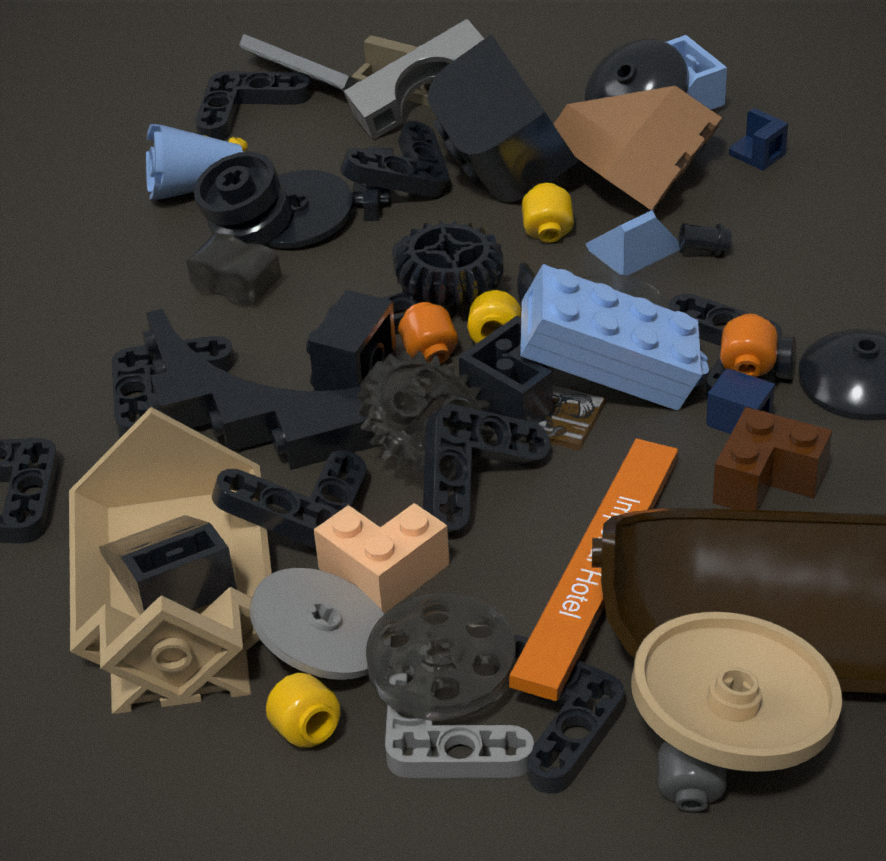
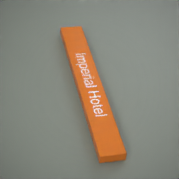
(579, 595)

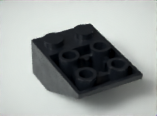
(173, 559)

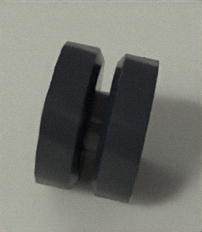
(243, 198)

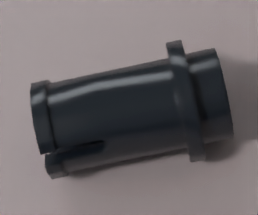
(705, 238)

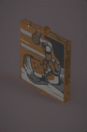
(572, 416)

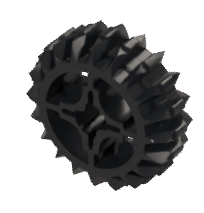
(448, 263)

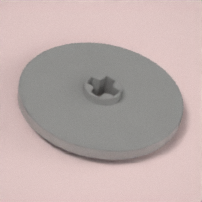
(315, 622)

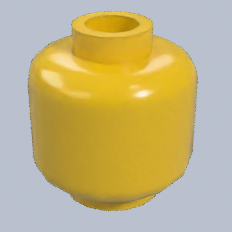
(547, 212)
(491, 312)
(303, 710)

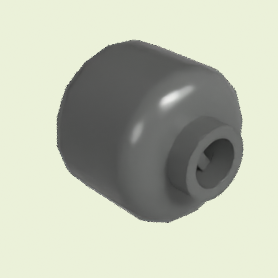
(689, 780)

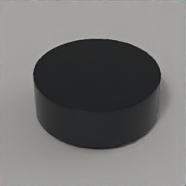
(786, 358)

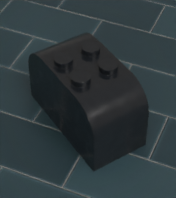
(496, 124)

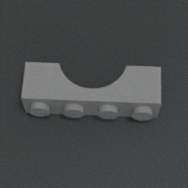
(380, 98)

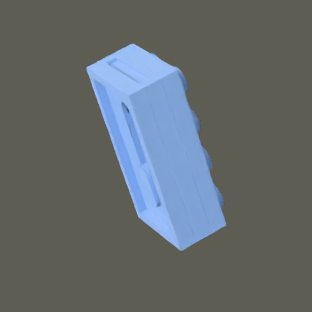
(611, 338)

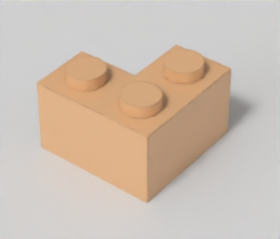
(386, 559)

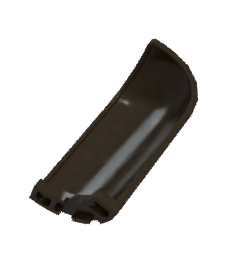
(792, 568)

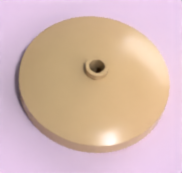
(736, 691)

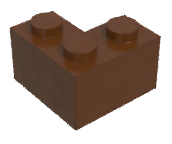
(767, 453)

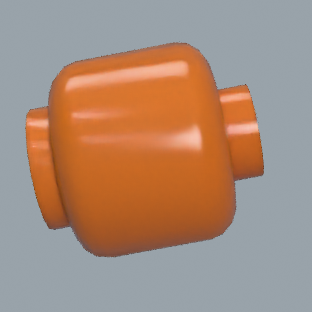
(428, 330)
(749, 345)

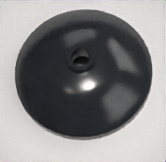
(638, 68)
(847, 374)

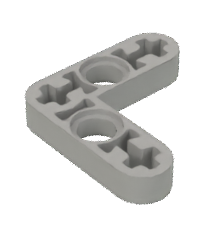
(423, 735)

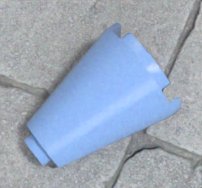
(180, 159)

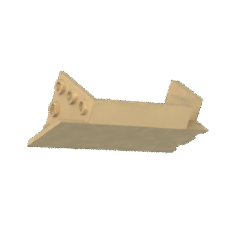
(168, 650)

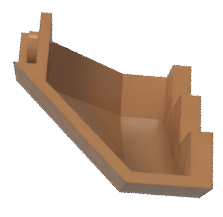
(639, 138)

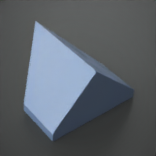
(634, 244)

